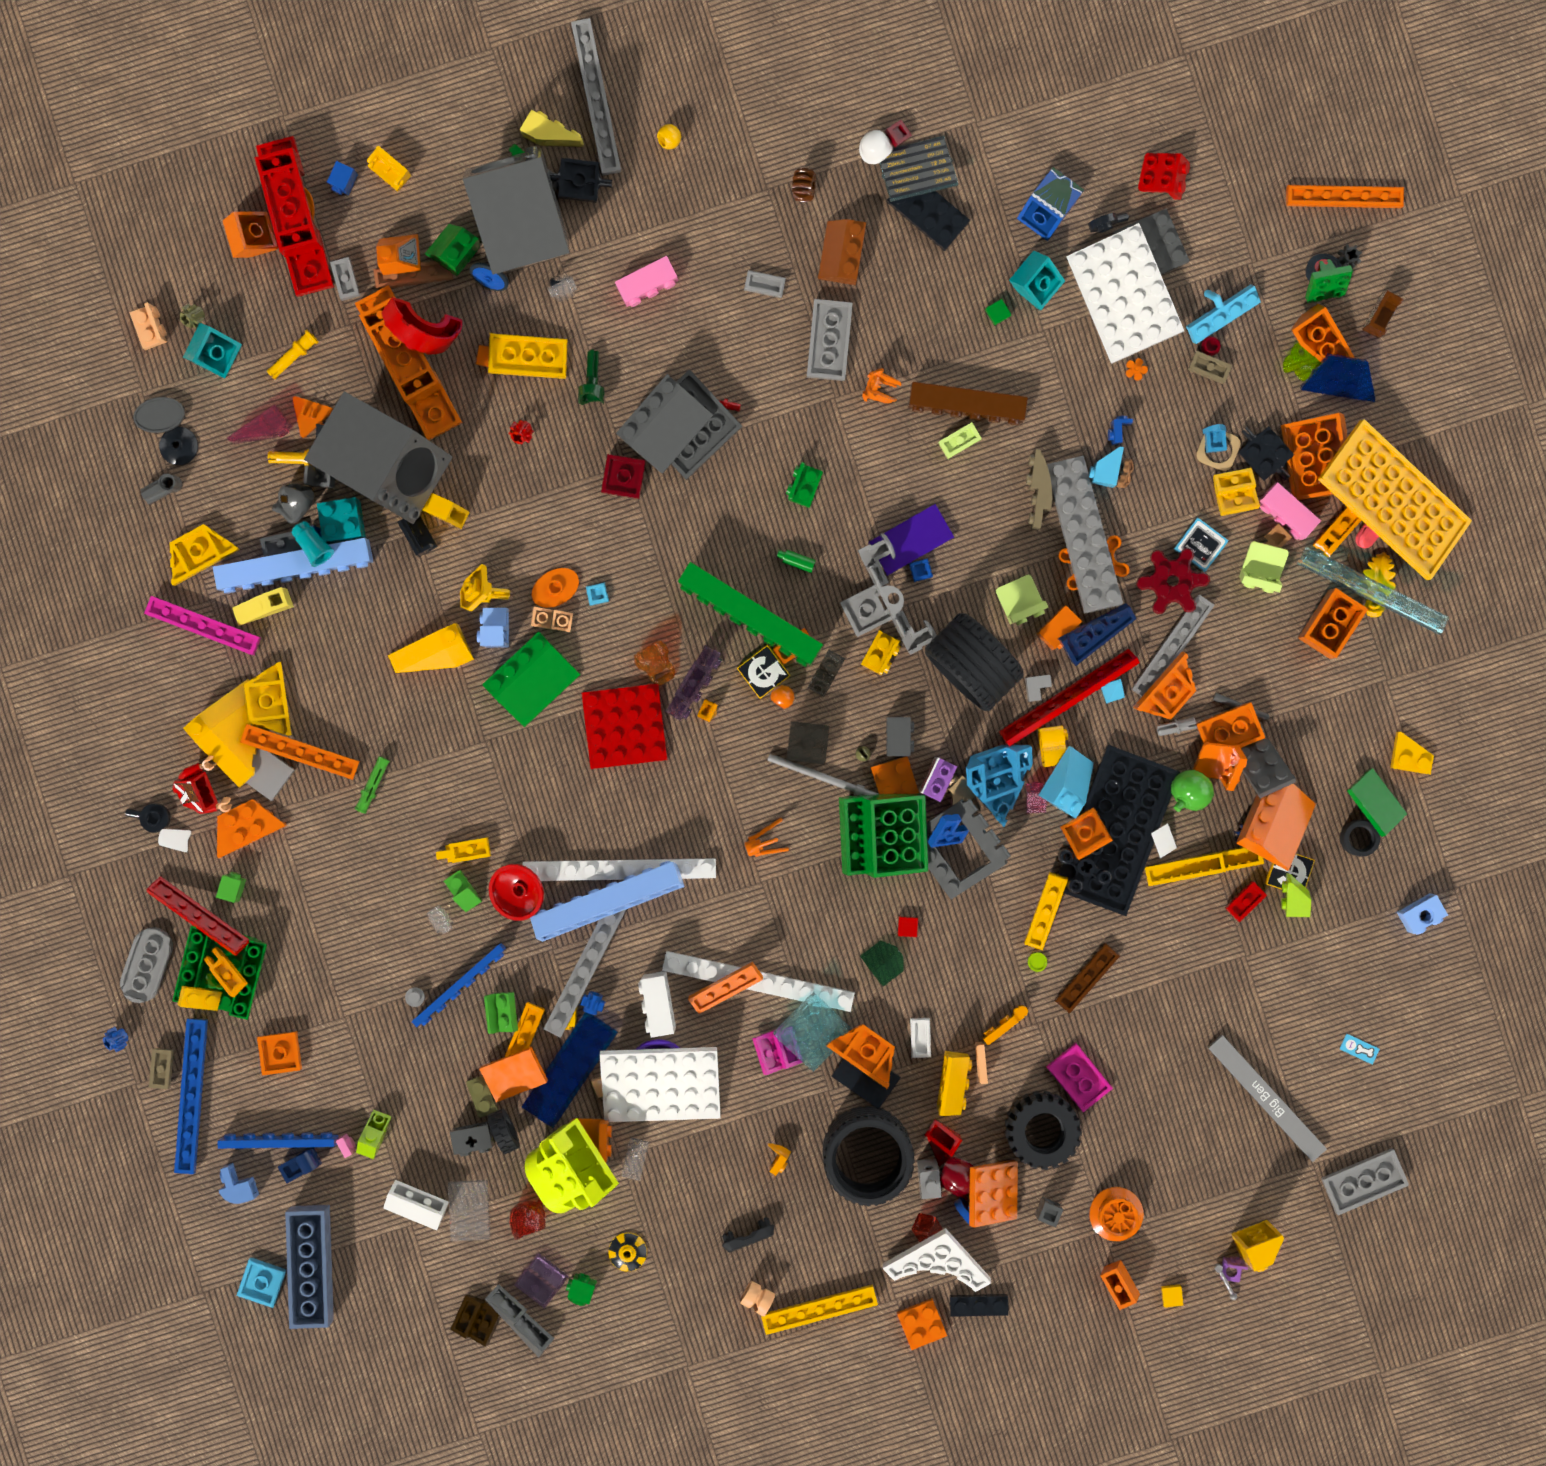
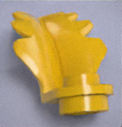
(1380, 573)

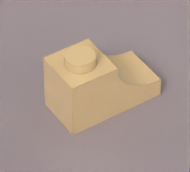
(959, 790)

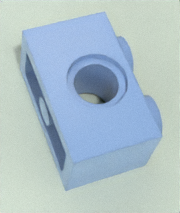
(1411, 914)

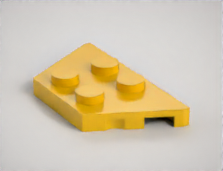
(197, 552)
(267, 701)

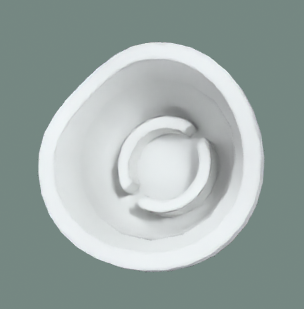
(875, 147)

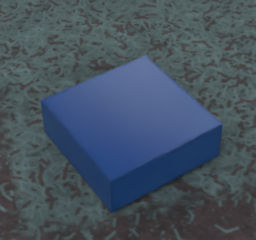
(920, 570)

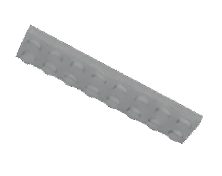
(1084, 535)

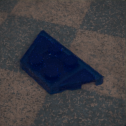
(1342, 378)

